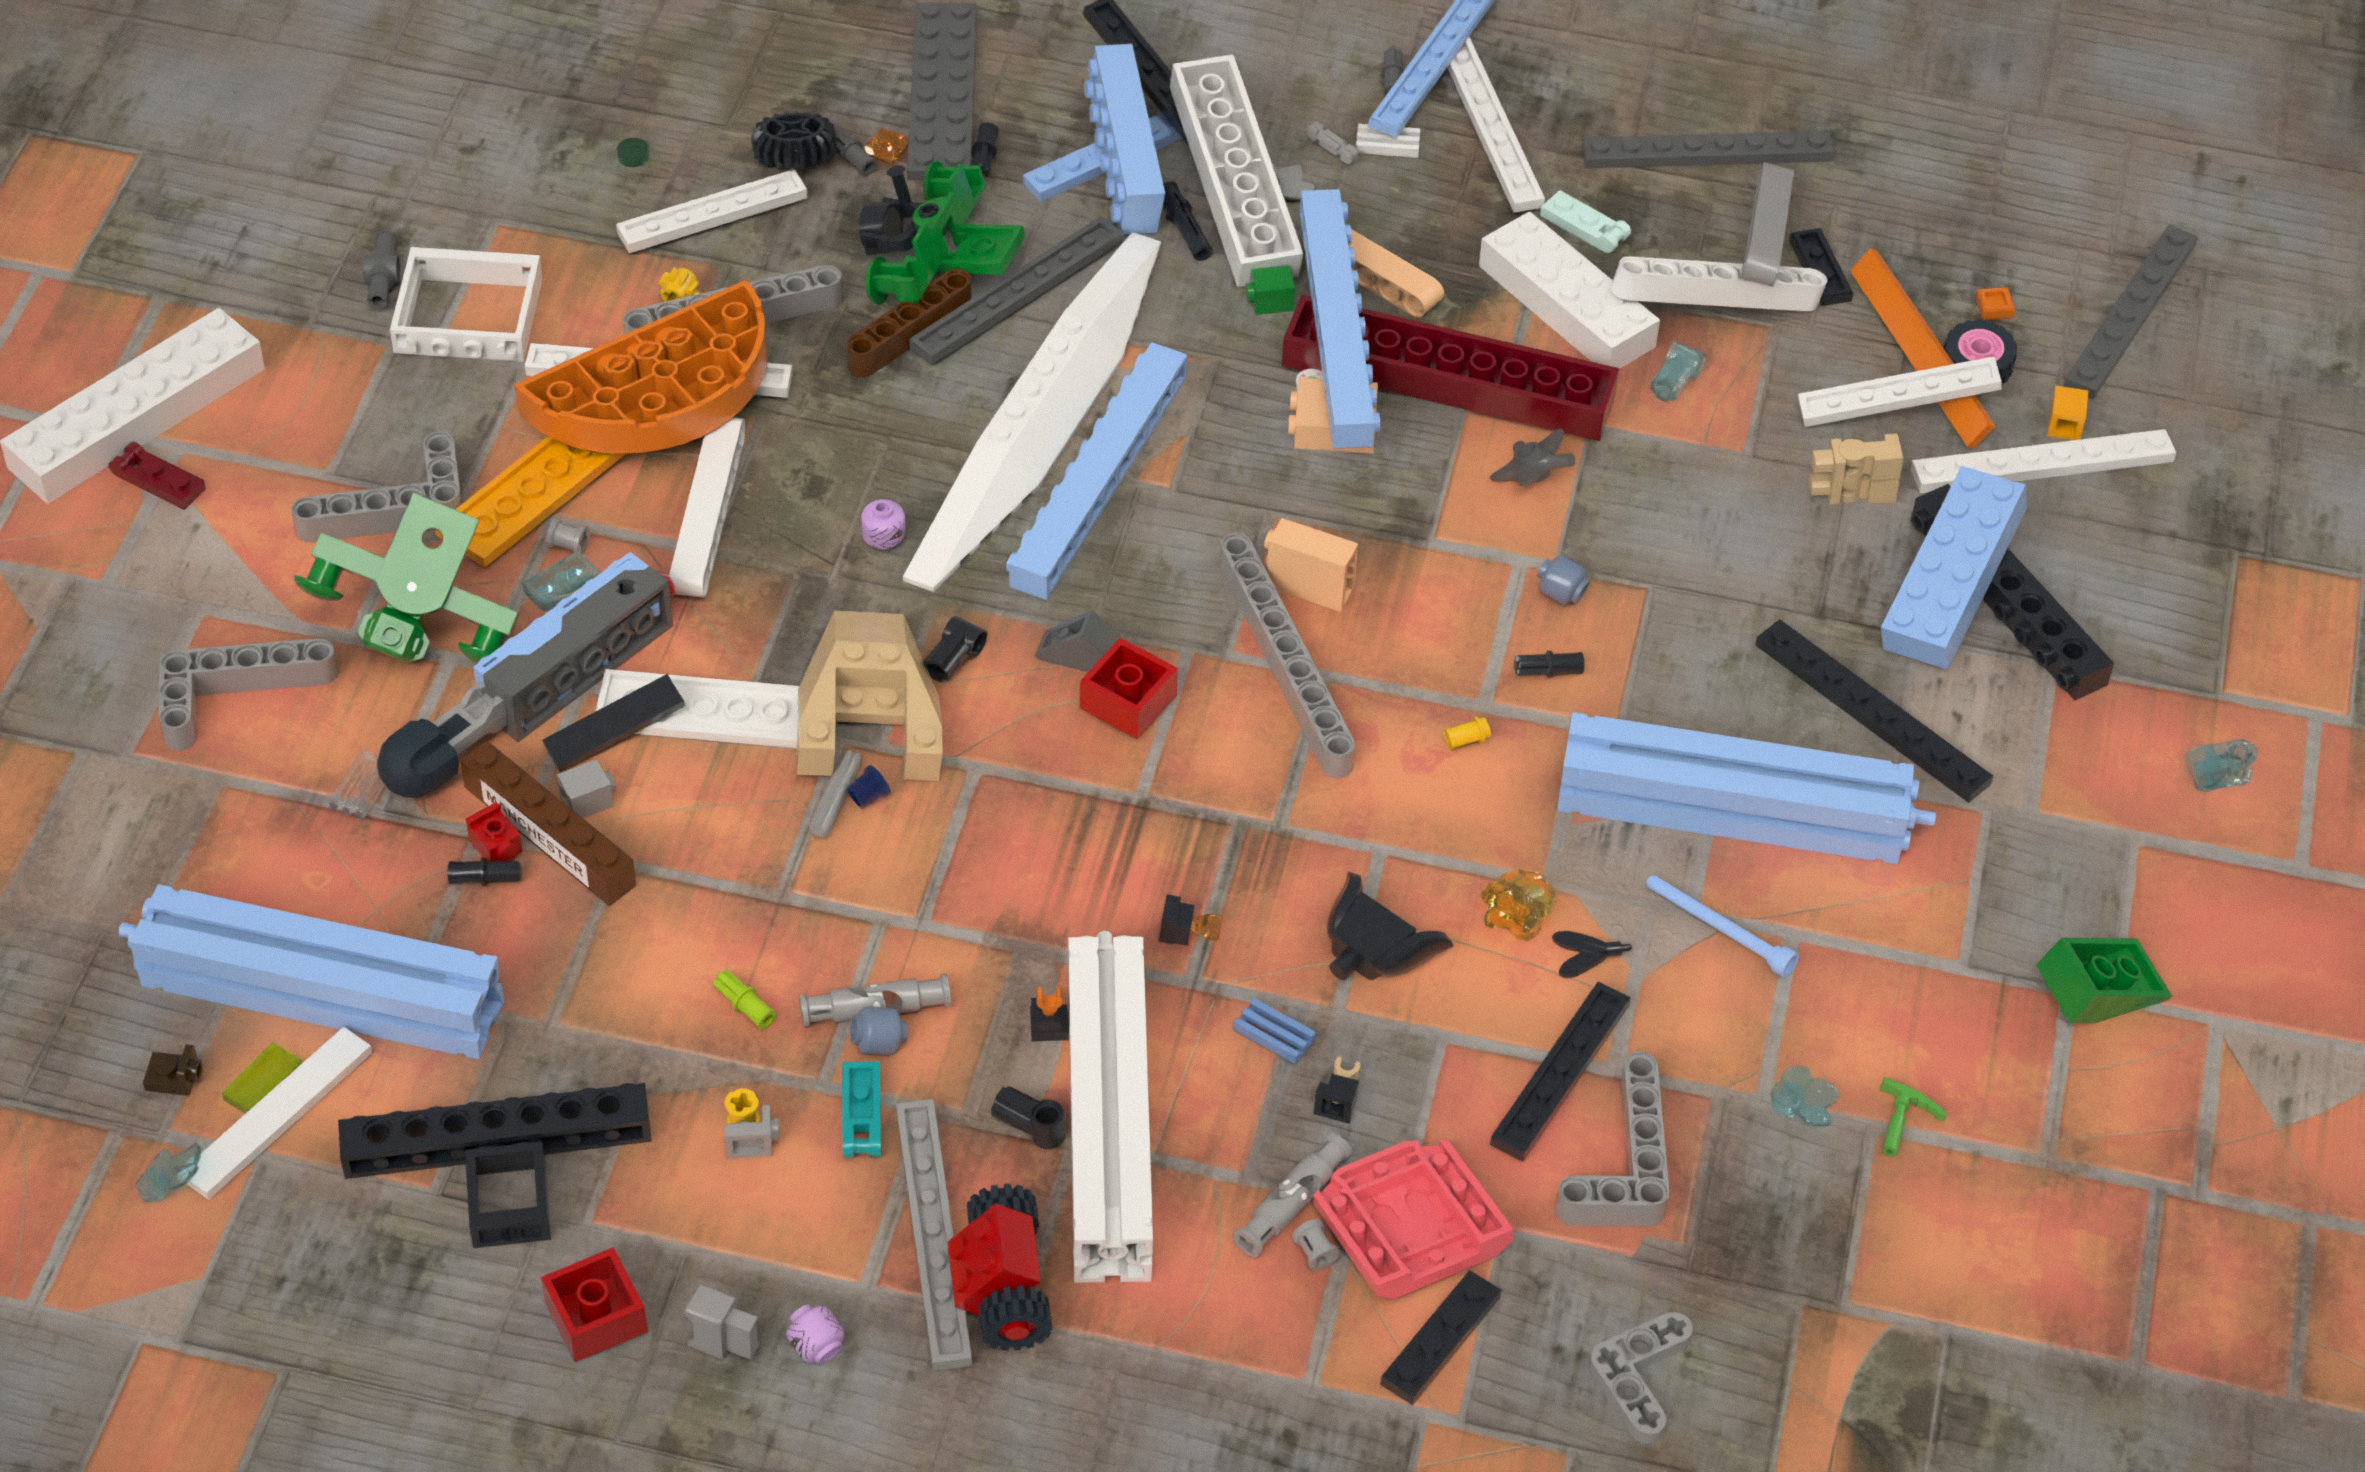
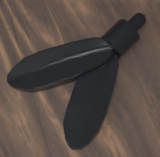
(1590, 949)

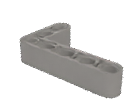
(380, 508)
(234, 669)
(1649, 1153)

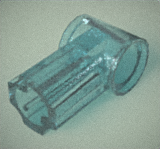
(1679, 367)

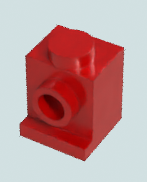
(493, 834)

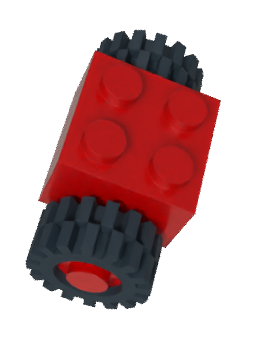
(998, 1268)

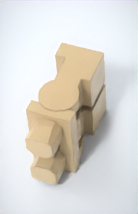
(1857, 470)

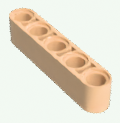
(1393, 277)

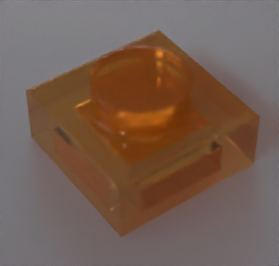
(887, 146)

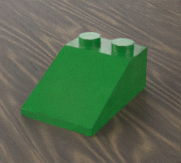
(2101, 978)

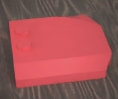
(1412, 1217)

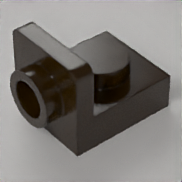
(173, 1072)

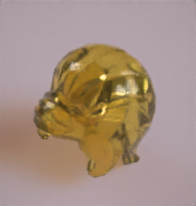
(1520, 893)

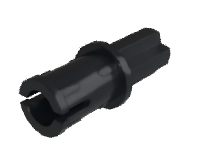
(985, 148)
(1549, 664)
(483, 871)

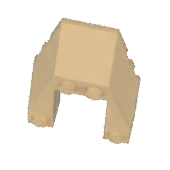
(868, 674)

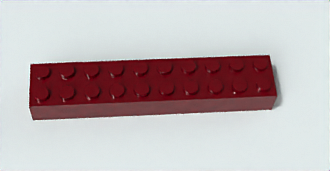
(1471, 371)

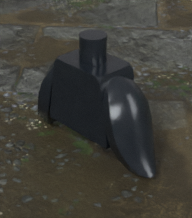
(1375, 939)

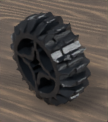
(794, 141)

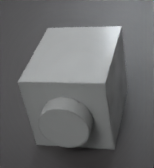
(586, 788)

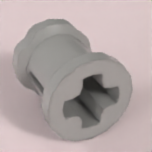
(567, 536)
(1315, 1244)

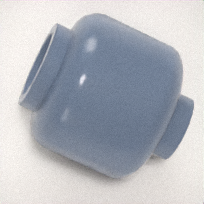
(1563, 580)
(878, 1031)

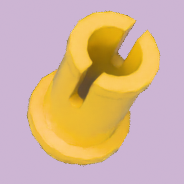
(1467, 733)

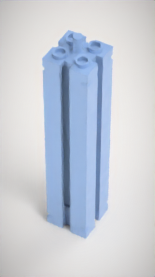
(1739, 788)
(316, 971)

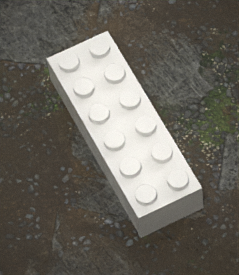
(1567, 292)

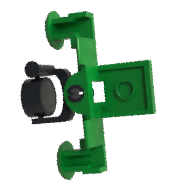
(949, 201)

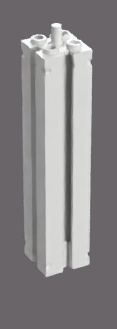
(1109, 1109)

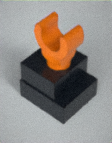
(1049, 1017)

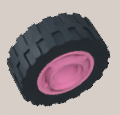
(1982, 340)

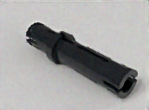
(1180, 212)

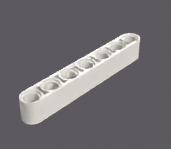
(1715, 284)
(707, 509)

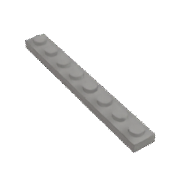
(931, 1232)

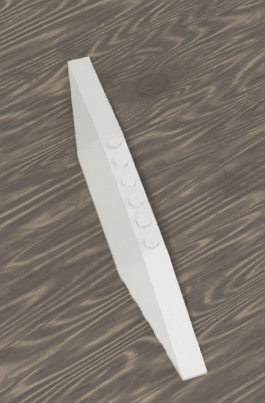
(1039, 413)

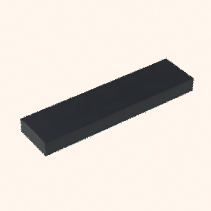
(613, 723)

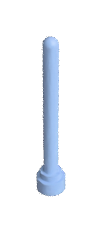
(1779, 958)

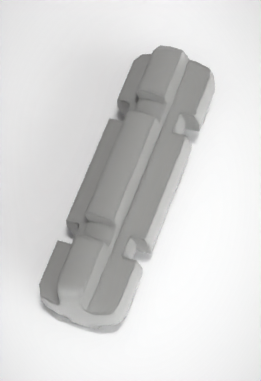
(1333, 143)

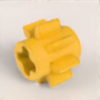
(678, 284)

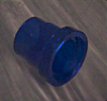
(868, 787)

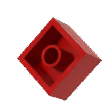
(1128, 688)
(594, 1304)

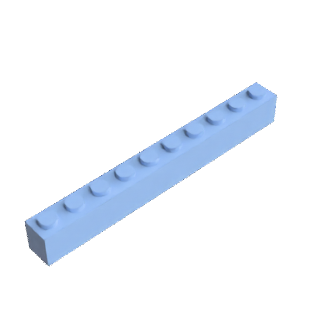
(1337, 319)
(1097, 471)

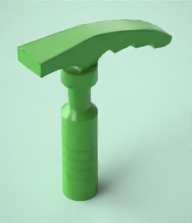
(1904, 1096)

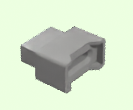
(720, 1325)

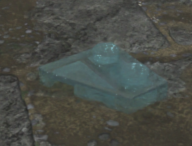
(559, 581)

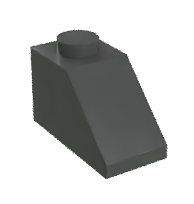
(1077, 642)

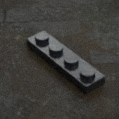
(1440, 1337)

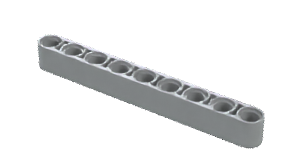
(1287, 656)

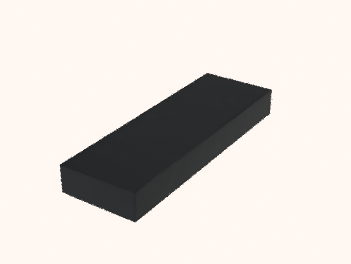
(1816, 254)

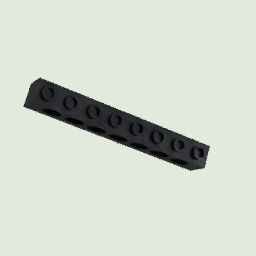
(2033, 616)
(475, 1120)

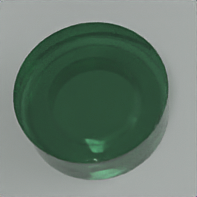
(633, 152)

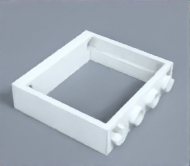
(466, 268)

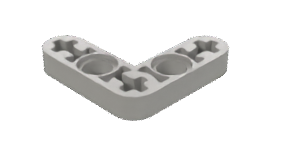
(1626, 1369)

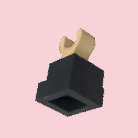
(1339, 1096)

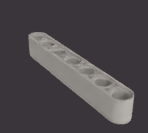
(1767, 224)
(780, 297)

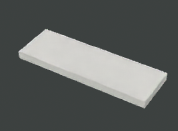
(716, 708)

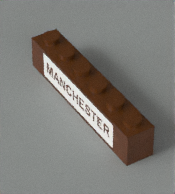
(549, 823)

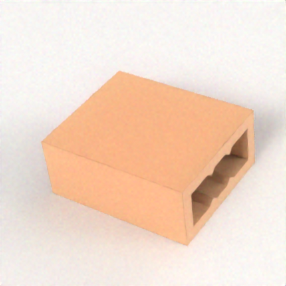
(1311, 418)
(1311, 564)

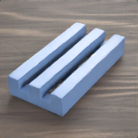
(1278, 1027)

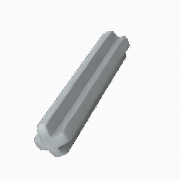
(835, 794)

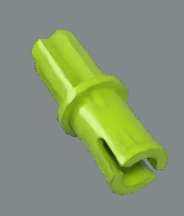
(744, 999)

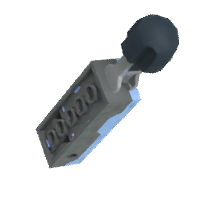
(536, 673)

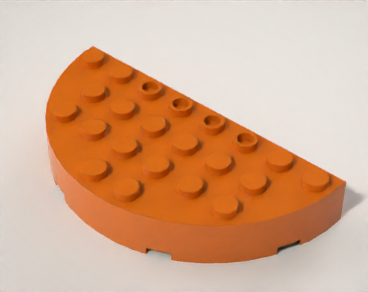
(656, 381)

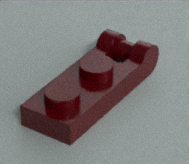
(157, 476)

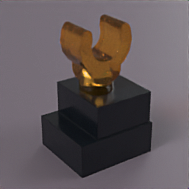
(1179, 921)

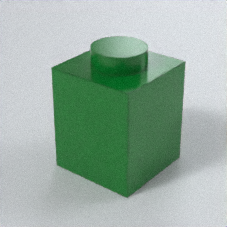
(1271, 290)

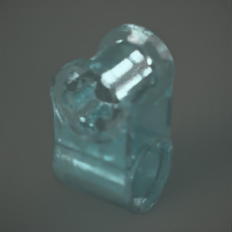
(2218, 767)

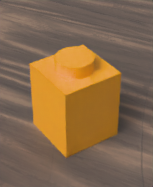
(2067, 413)

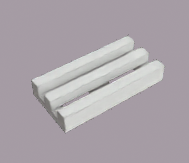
(1378, 143)

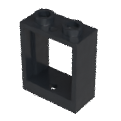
(526, 1224)

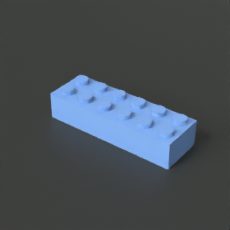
(1124, 139)
(1954, 567)

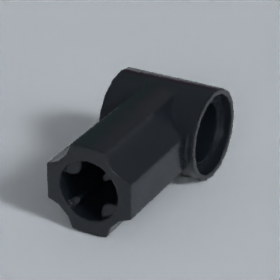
(958, 643)
(1031, 1116)

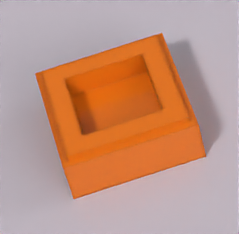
(1995, 303)

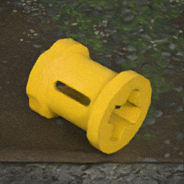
(742, 1106)

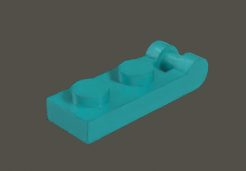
(861, 1108)

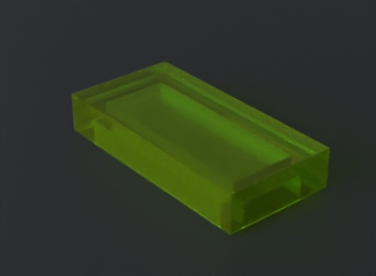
(260, 1077)

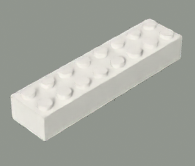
(1234, 167)
(132, 405)

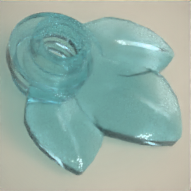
(1804, 1096)
(168, 1173)

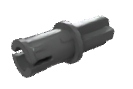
(1392, 68)
(853, 152)

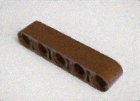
(891, 333)

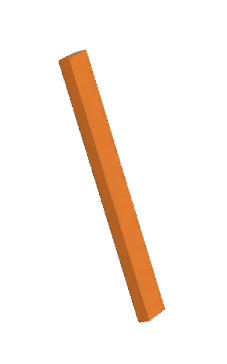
(1918, 341)

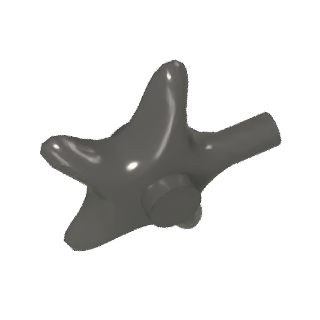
(1534, 461)

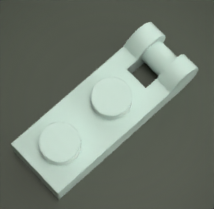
(1585, 222)

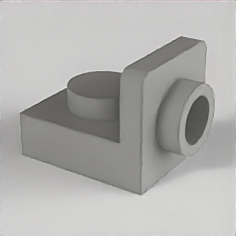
(752, 1139)

